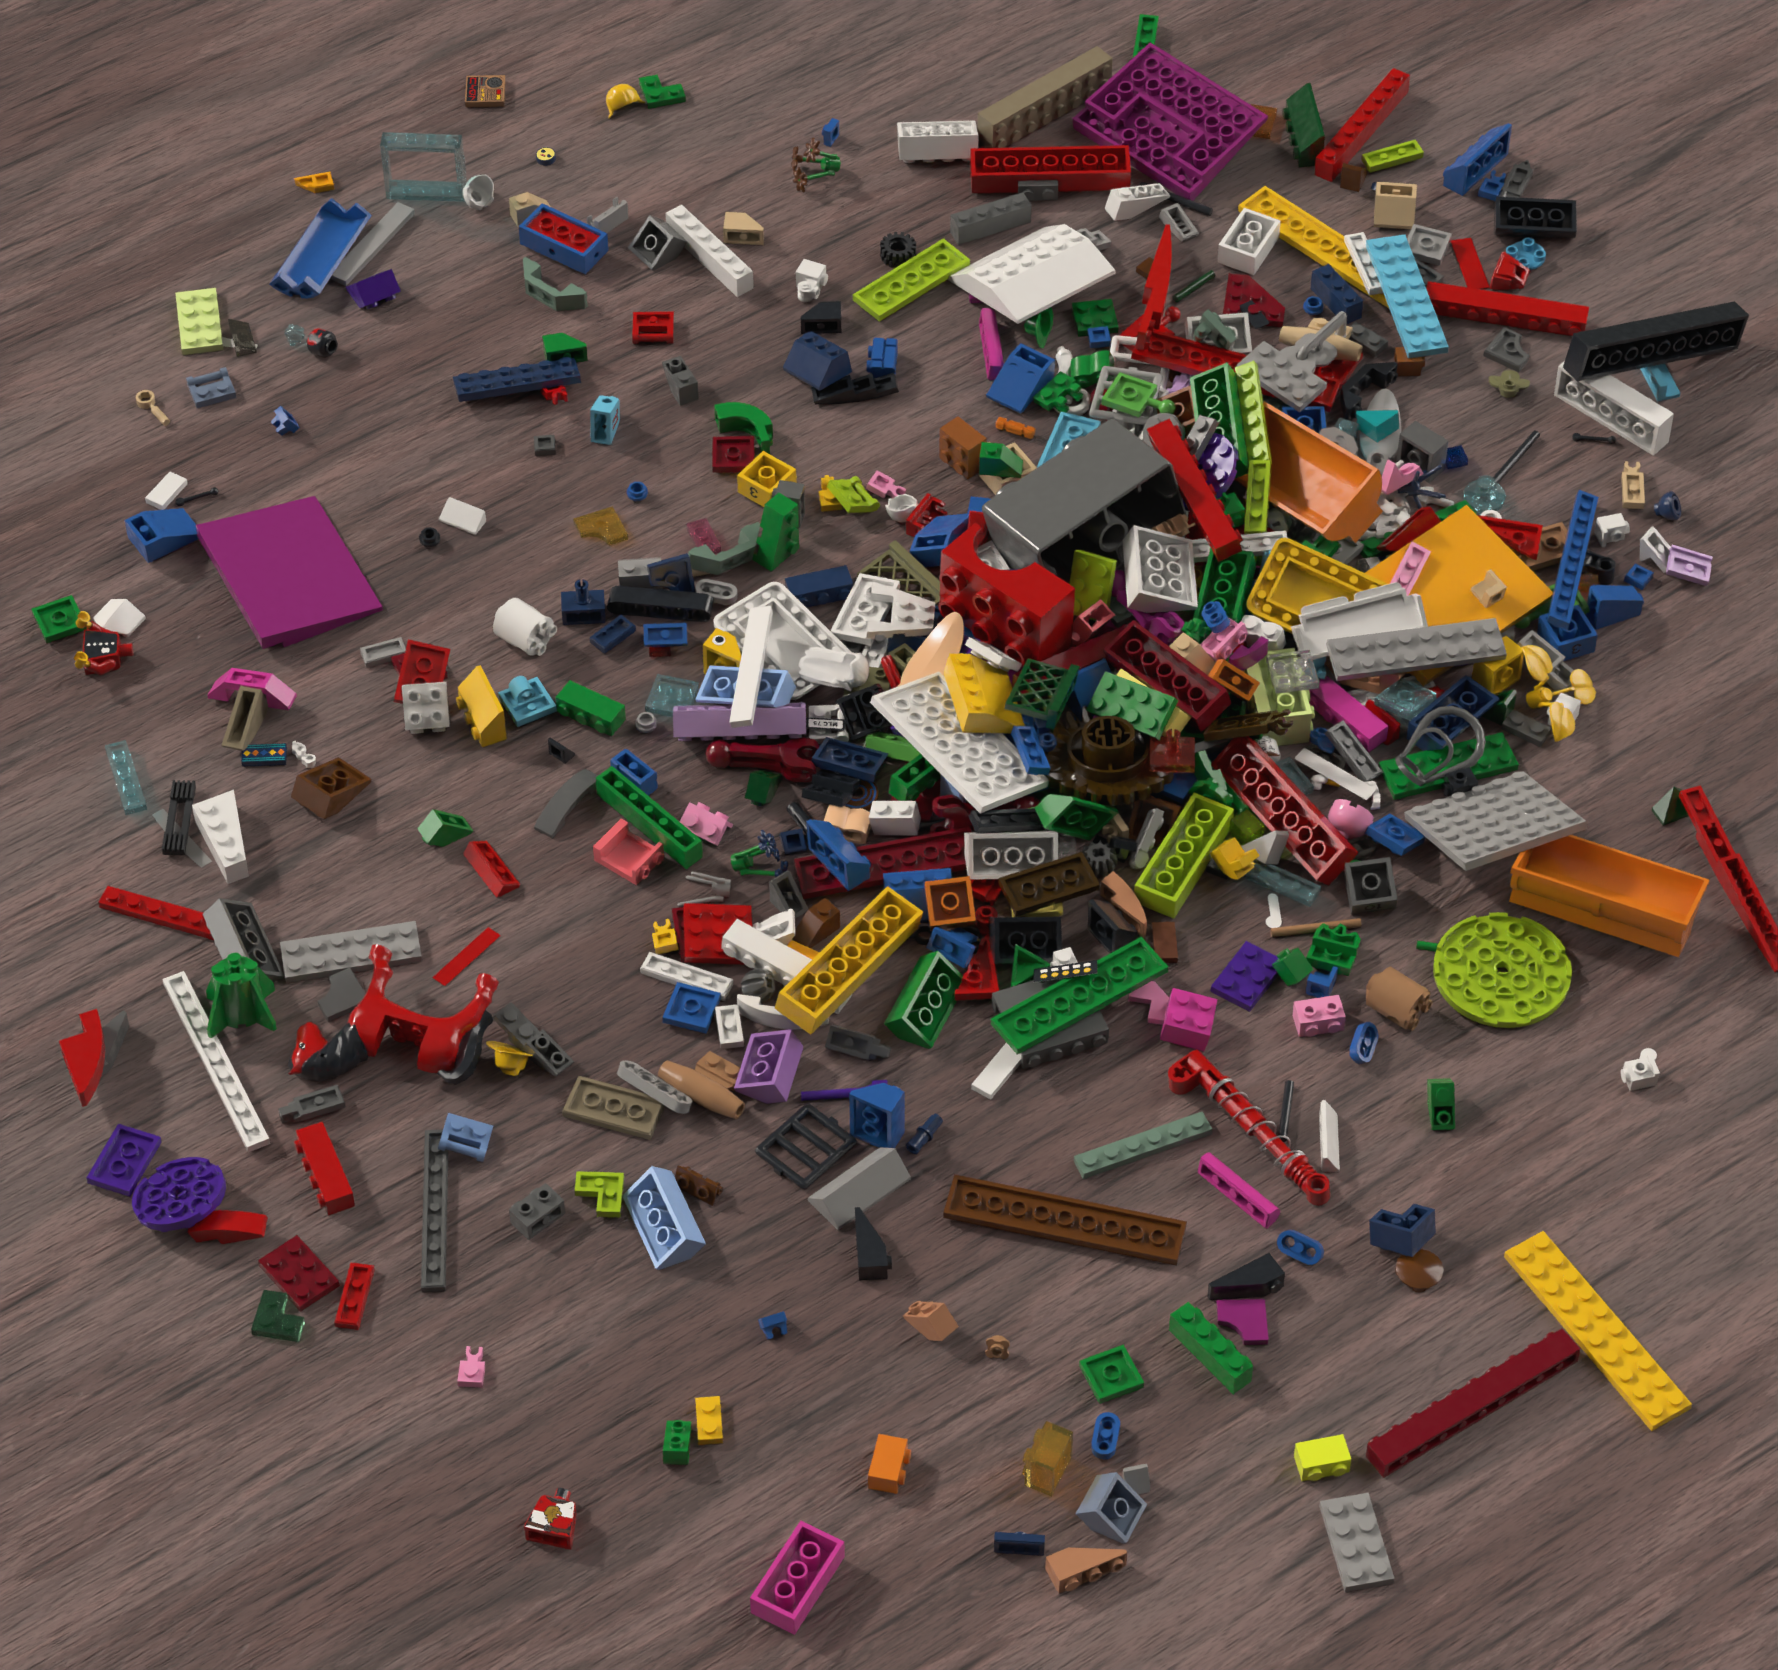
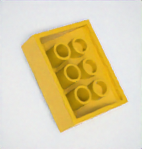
(980, 695)

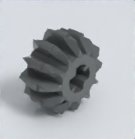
(1100, 858)

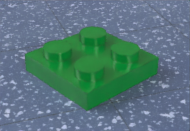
(1094, 314)
(57, 618)
(1111, 1374)

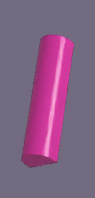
(990, 343)
(1238, 1190)

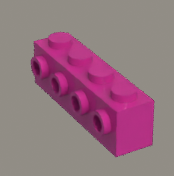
(1339, 705)

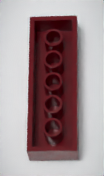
(1168, 672)

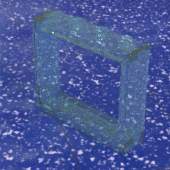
(423, 189)

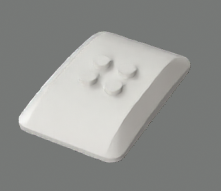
(790, 633)

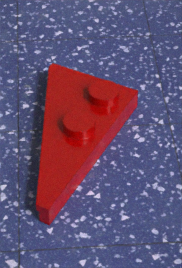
(1517, 535)
(981, 976)

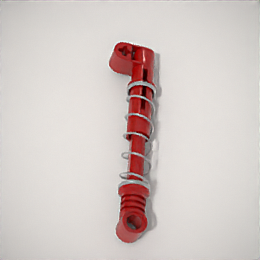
(1197, 1070)

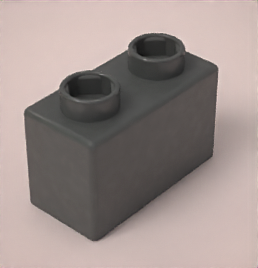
(1083, 501)

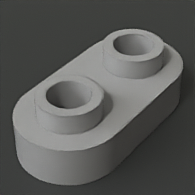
(721, 592)

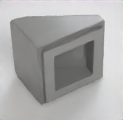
(1137, 1478)

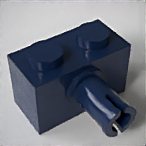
(583, 605)

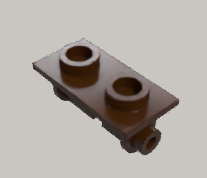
(696, 1185)

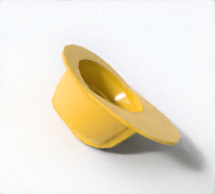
(508, 1058)

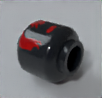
(322, 342)

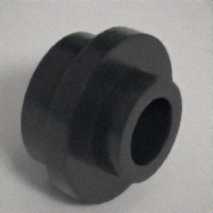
(429, 537)

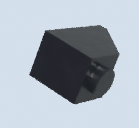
(822, 318)

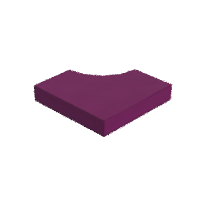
(1246, 1318)

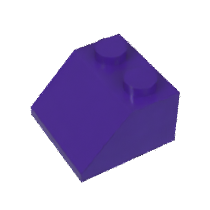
(373, 289)

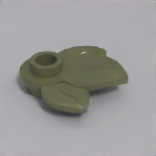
(1509, 383)

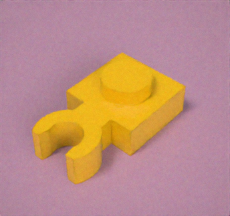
(664, 938)

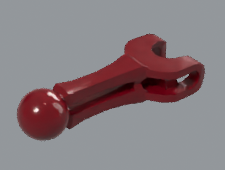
(782, 758)
(958, 813)

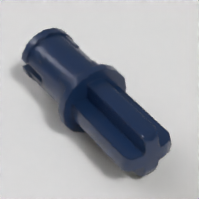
(924, 1134)

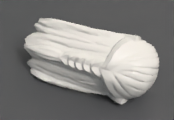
(834, 668)

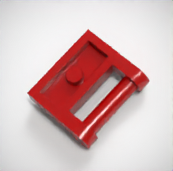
(653, 323)

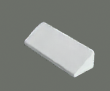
(1329, 1138)

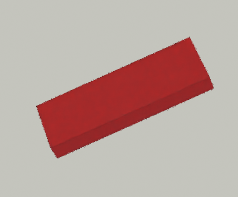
(354, 1296)

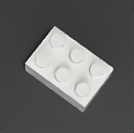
(1248, 241)

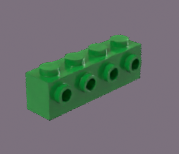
(913, 779)
(1211, 1347)

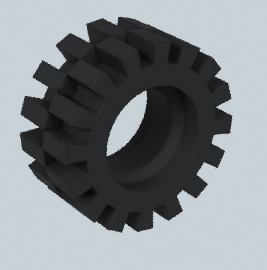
(897, 241)

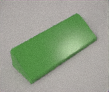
(895, 745)

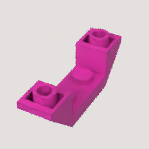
(277, 693)

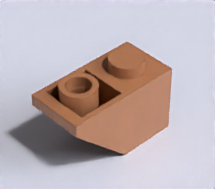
(931, 1320)

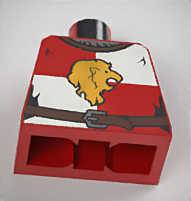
(553, 1520)

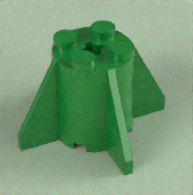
(238, 995)

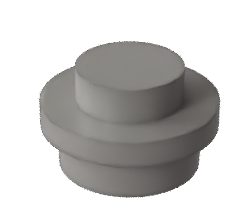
(646, 722)

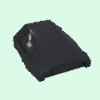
(860, 714)

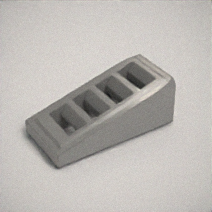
(1175, 210)

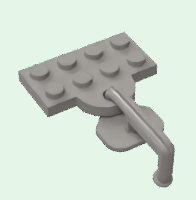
(1291, 371)

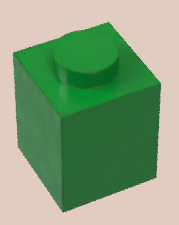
(1292, 966)

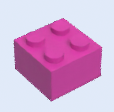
(1188, 1019)

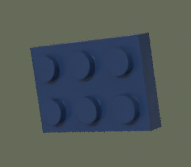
(849, 759)

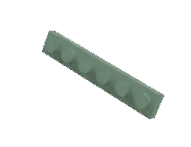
(1142, 1145)

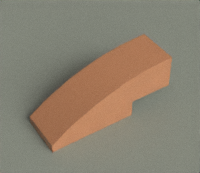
(1122, 897)

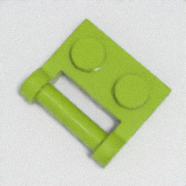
(850, 499)

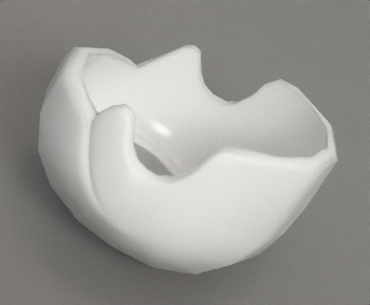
(901, 507)

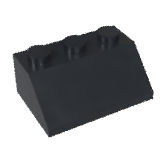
(1035, 934)

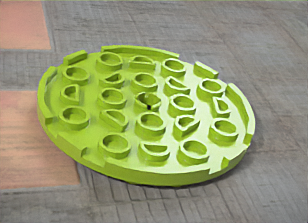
(1524, 995)

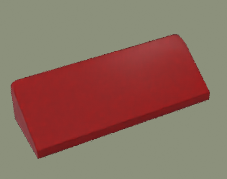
(490, 868)

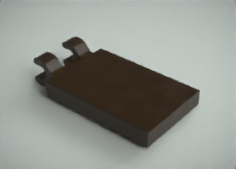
(1248, 725)

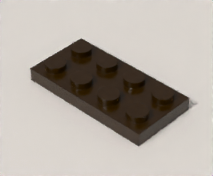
(1049, 884)

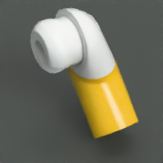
(1318, 780)

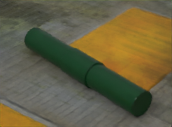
(1194, 286)

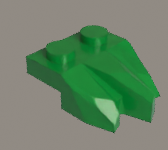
(1334, 949)

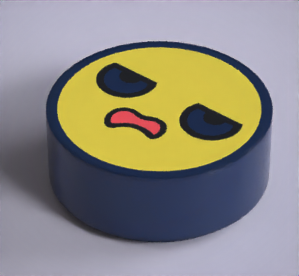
(545, 156)

